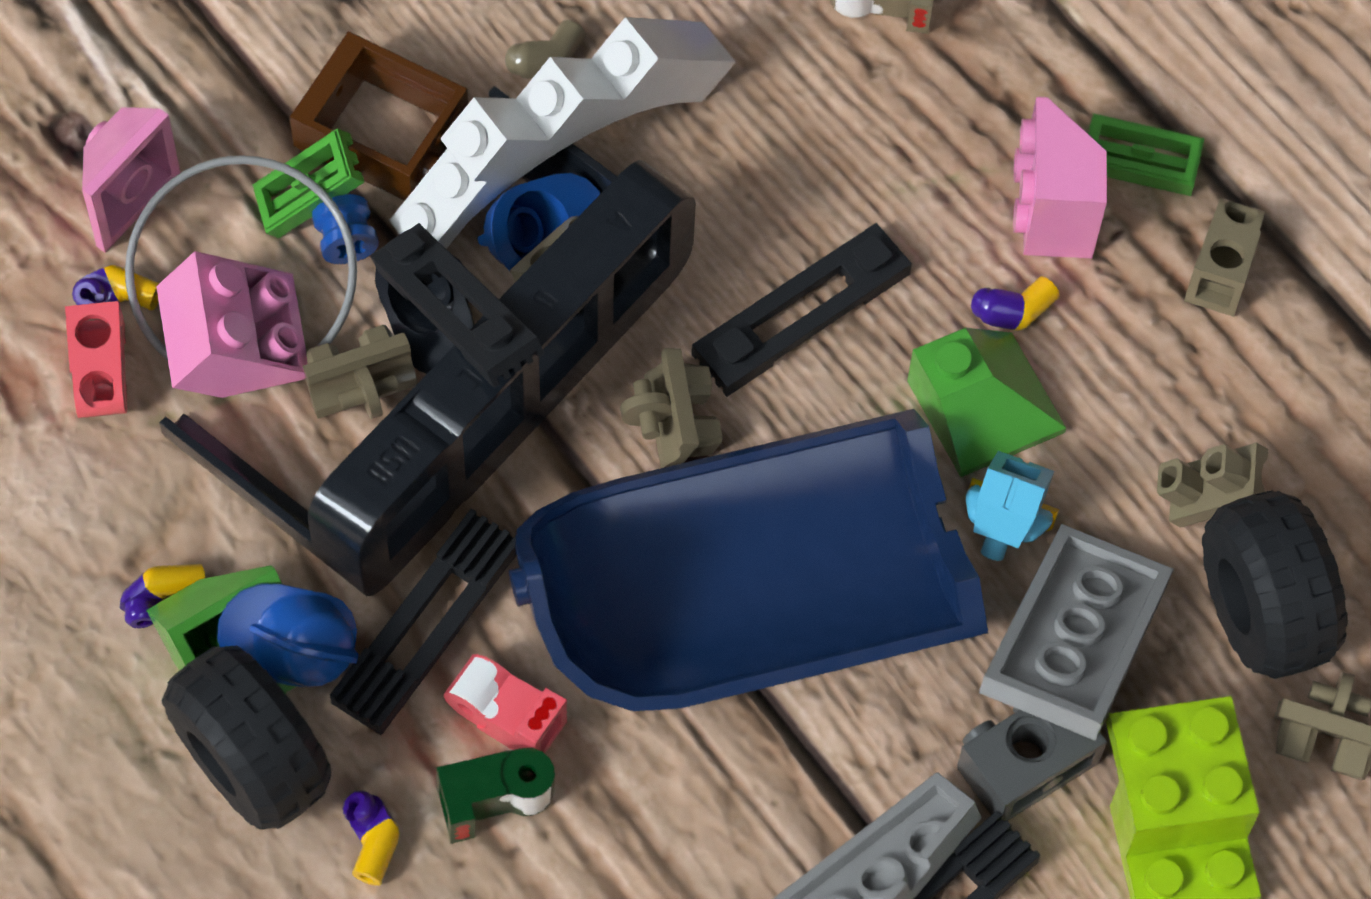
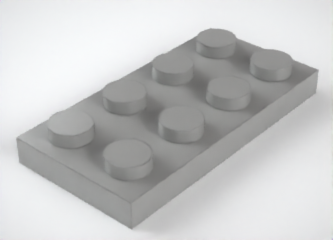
(1076, 632)

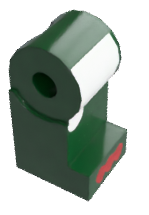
(492, 786)

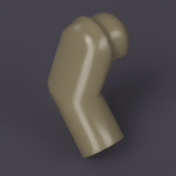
(530, 56)

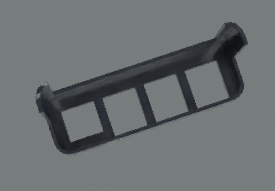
(454, 423)

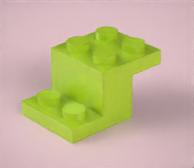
(1183, 802)

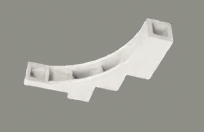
(503, 139)

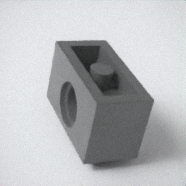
(1015, 783)

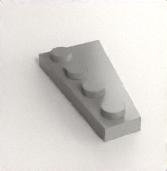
(896, 850)

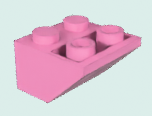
(1060, 185)
(230, 326)

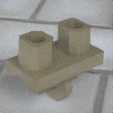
(361, 374)
(665, 409)
(1211, 482)
(1302, 723)

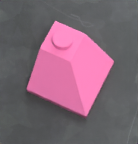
(125, 168)

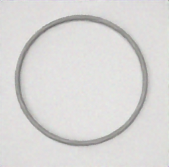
(234, 160)

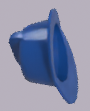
(531, 213)
(291, 632)

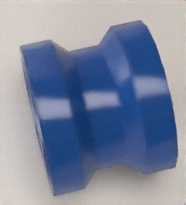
(356, 213)

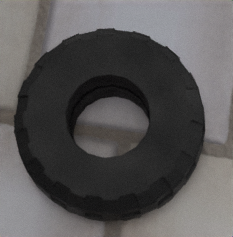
(1274, 584)
(247, 737)

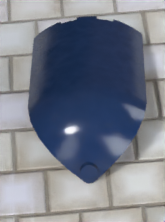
(750, 568)

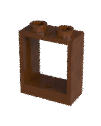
(337, 83)

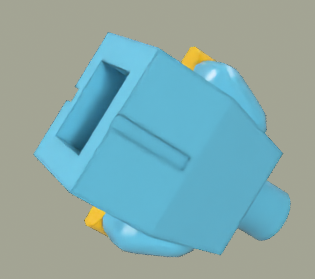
(1010, 504)

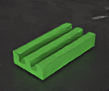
(1141, 163)
(298, 202)

